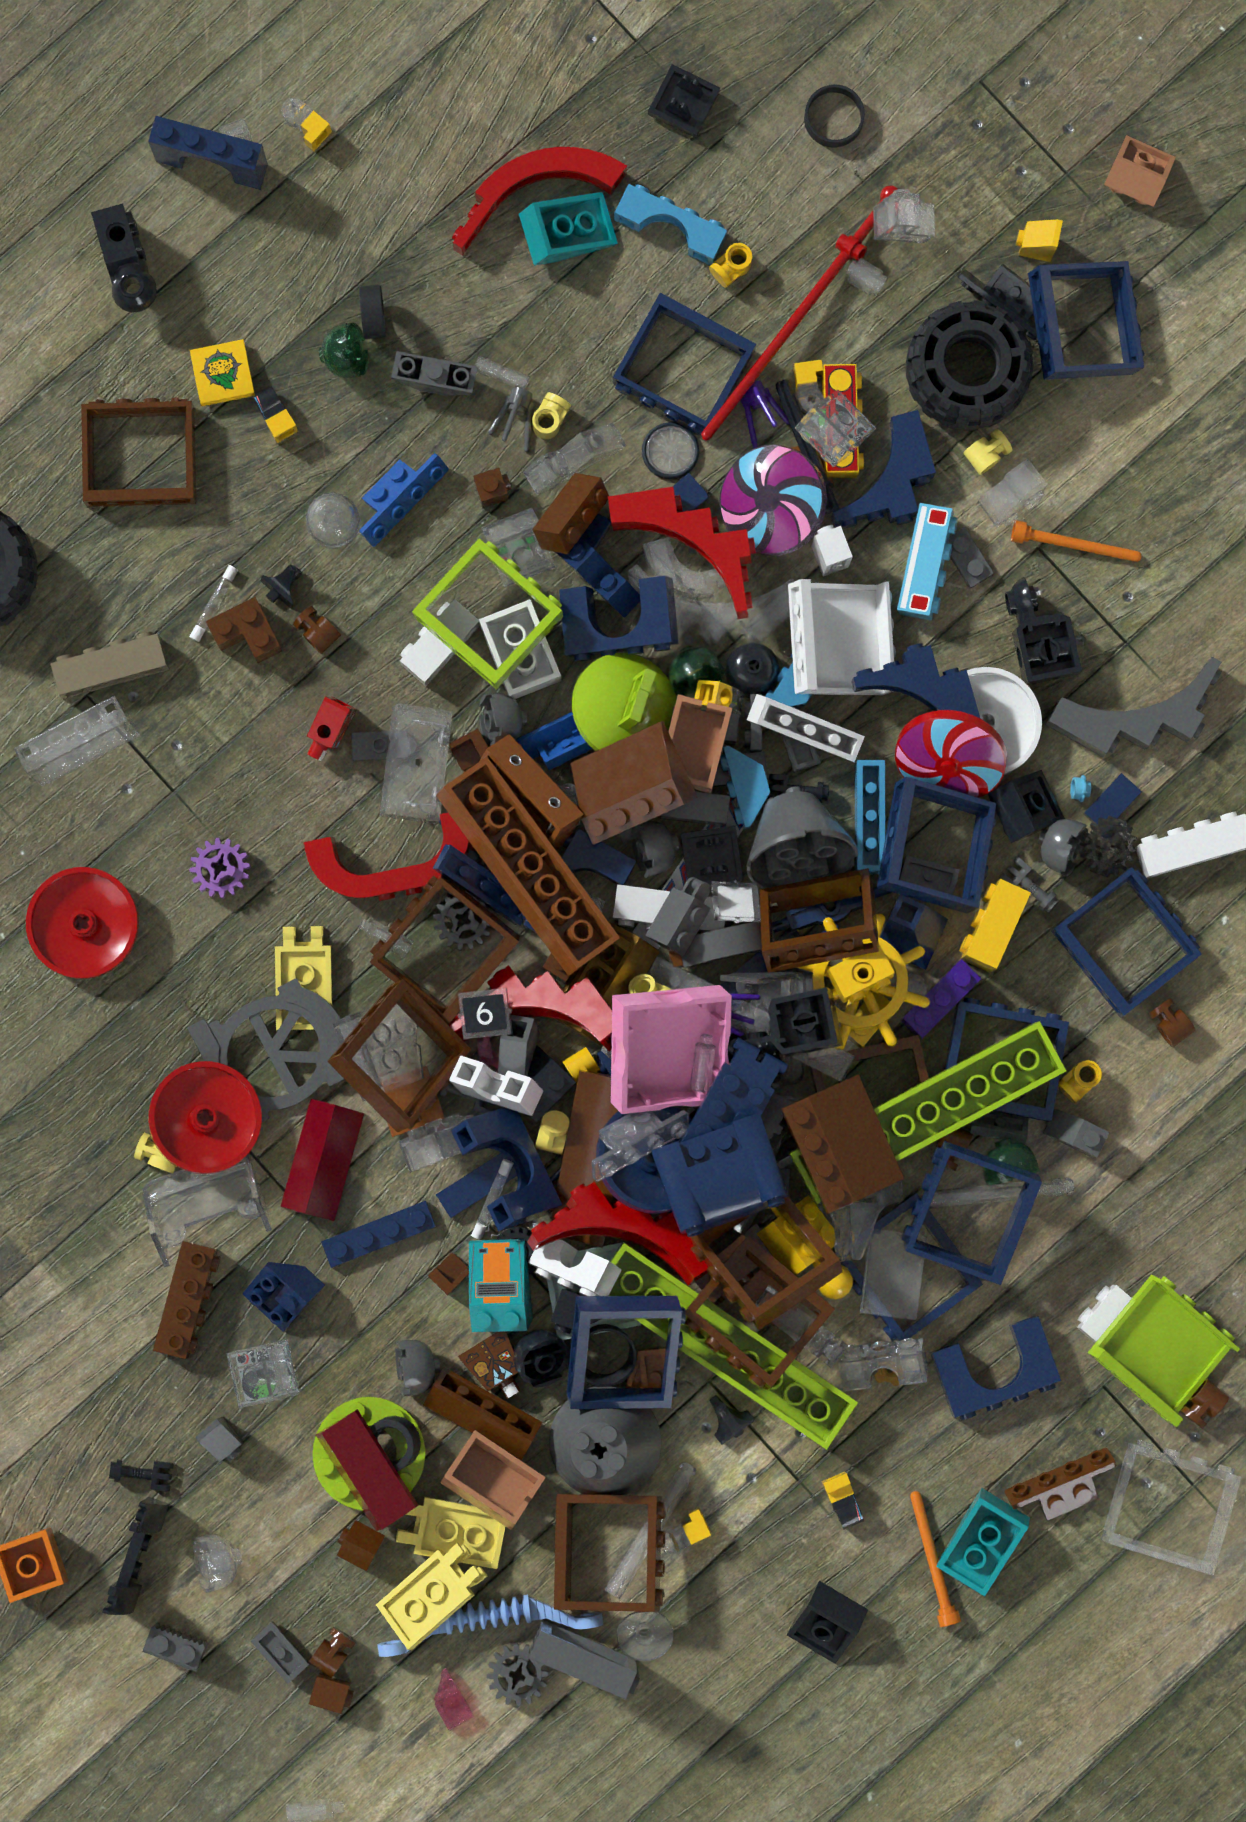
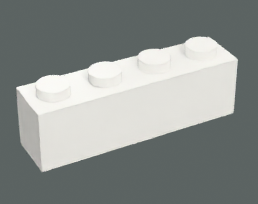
(805, 728)
(1192, 846)
(643, 904)

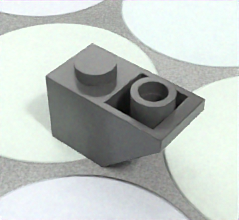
(519, 1047)

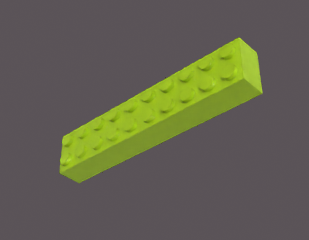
(962, 1094)
(796, 1397)

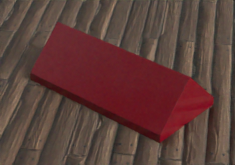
(322, 1159)
(367, 1470)

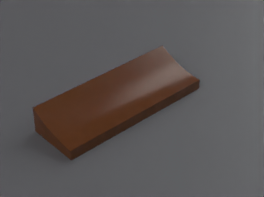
(589, 1114)

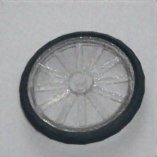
(670, 450)

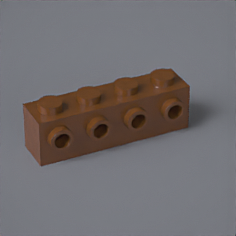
(185, 1300)
(482, 1411)

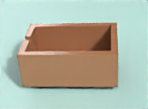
(699, 738)
(492, 1480)

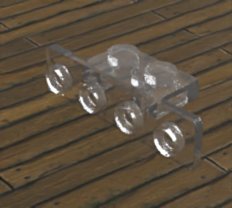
(634, 1138)

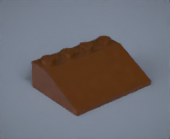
(630, 782)
(842, 1144)

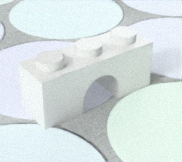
(508, 1091)
(593, 1275)

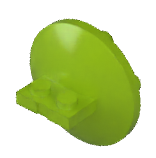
(620, 698)

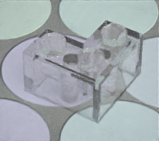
(904, 218)
(1018, 490)
(431, 1145)

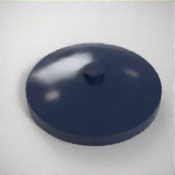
(639, 1183)

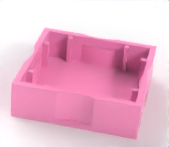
(656, 1045)

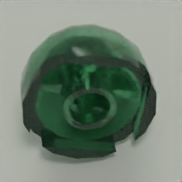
(343, 351)
(694, 665)
(1013, 1154)

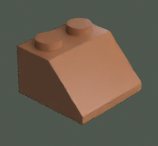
(1139, 171)

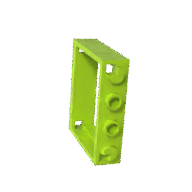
(529, 585)

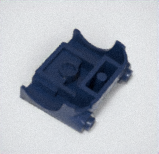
(720, 1176)

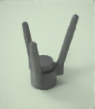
(517, 404)

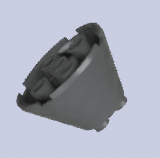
(798, 842)
(631, 1452)

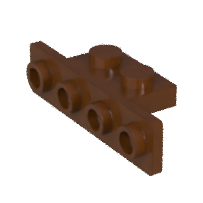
(1063, 1487)

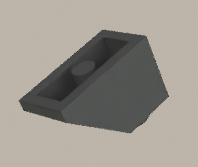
(1076, 1133)
(220, 1440)

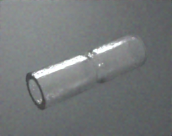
(504, 374)

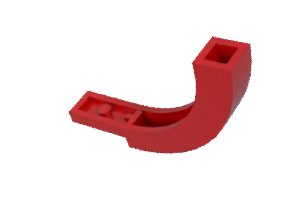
(532, 167)

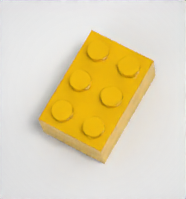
(994, 925)

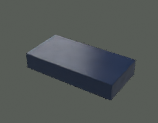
(1113, 800)

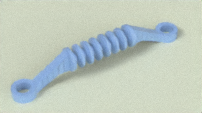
(530, 1608)

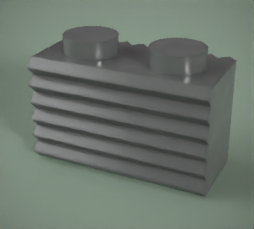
(175, 1647)

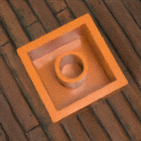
(31, 1565)

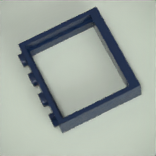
(700, 324)
(1047, 324)
(896, 836)
(1155, 904)
(1024, 1016)
(1012, 1233)
(623, 1308)
(892, 1329)

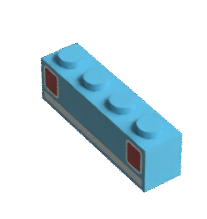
(926, 561)

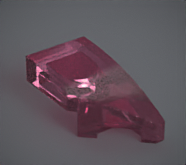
(451, 1702)

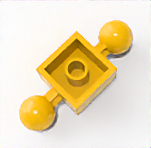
(793, 1252)

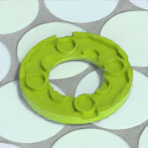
(372, 1411)

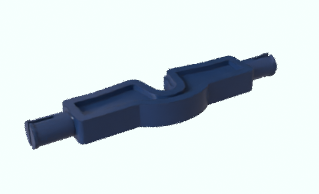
(815, 914)

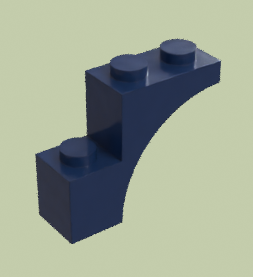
(602, 577)

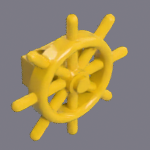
(860, 975)

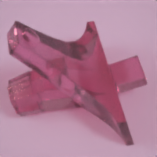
(485, 1052)

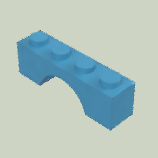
(641, 208)

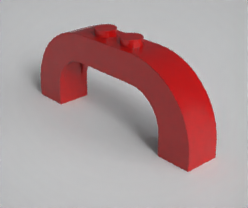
(328, 868)

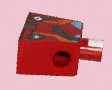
(337, 717)

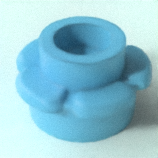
(1080, 788)

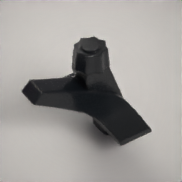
(281, 585)
(730, 1421)

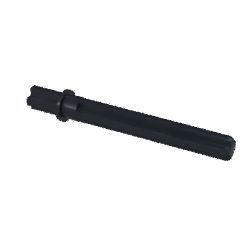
(794, 416)

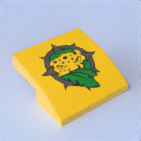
(222, 372)

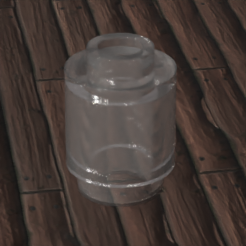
(866, 277)

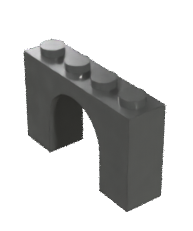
(707, 808)

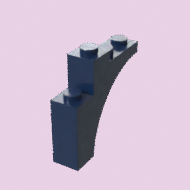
(893, 494)
(921, 680)

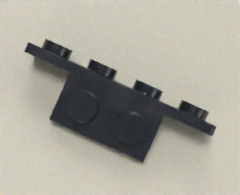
(1007, 292)

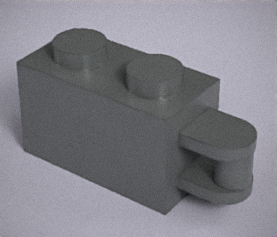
(681, 916)

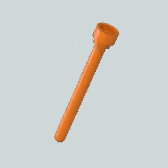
(1023, 532)
(947, 1613)

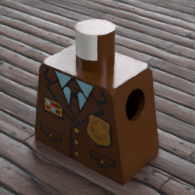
(493, 1363)

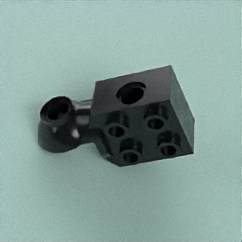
(124, 258)
(1042, 643)
(799, 1025)

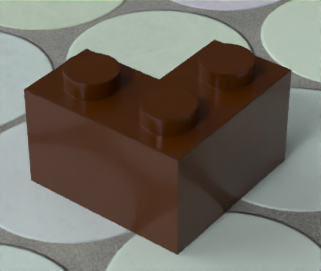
(243, 623)

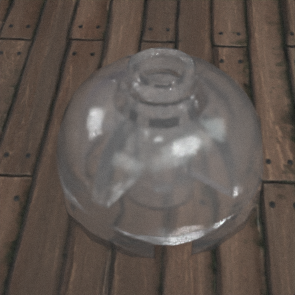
(332, 520)
(216, 1561)

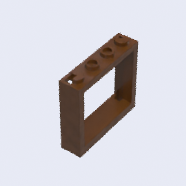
(137, 497)
(414, 908)
(824, 945)
(431, 1023)
(879, 1050)
(788, 1297)
(736, 1357)
(563, 1553)

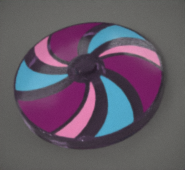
(775, 497)

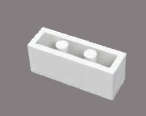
(429, 653)

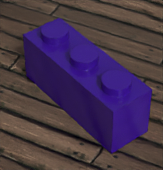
(942, 998)

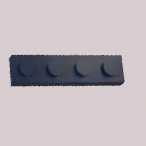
(477, 882)
(378, 1234)

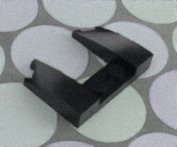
(124, 1592)

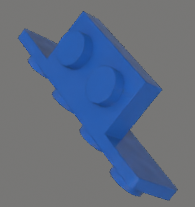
(397, 494)
(555, 742)

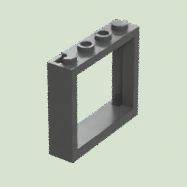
(584, 1659)

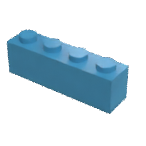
(869, 814)

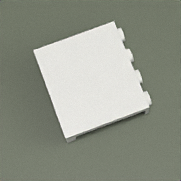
(838, 634)

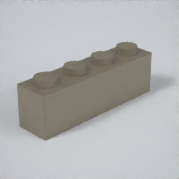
(109, 665)

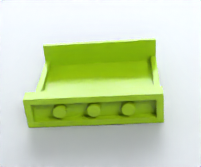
(1162, 1347)

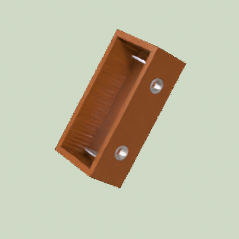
(535, 790)

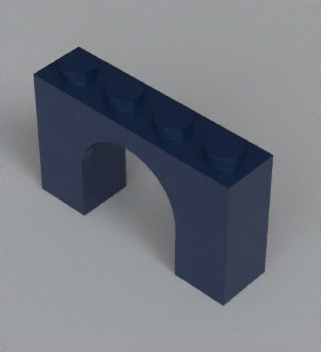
(175, 141)
(655, 627)
(596, 858)
(507, 1134)
(1035, 1372)

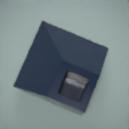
(913, 925)
(283, 1292)

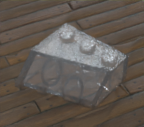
(391, 1051)

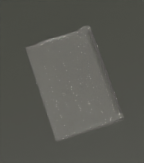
(891, 1277)

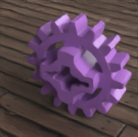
(216, 881)

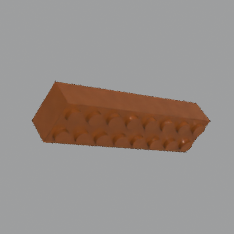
(527, 866)

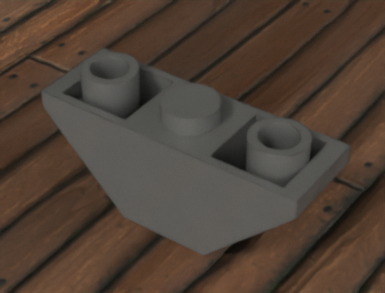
(434, 374)

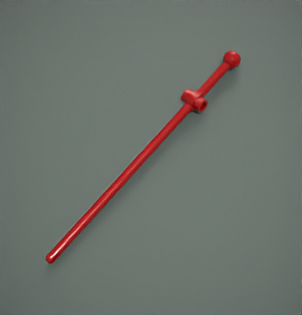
(850, 248)

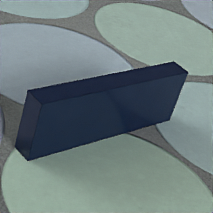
(472, 1186)

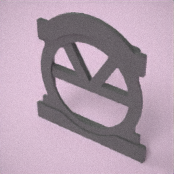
(215, 1037)

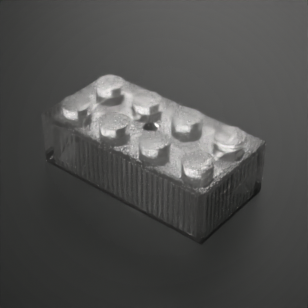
(412, 789)

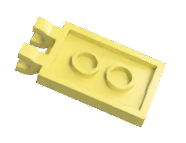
(308, 963)
(446, 1523)
(430, 1595)

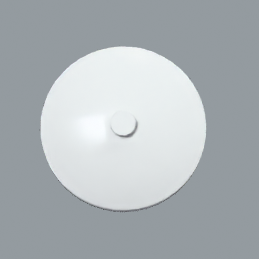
(1010, 709)

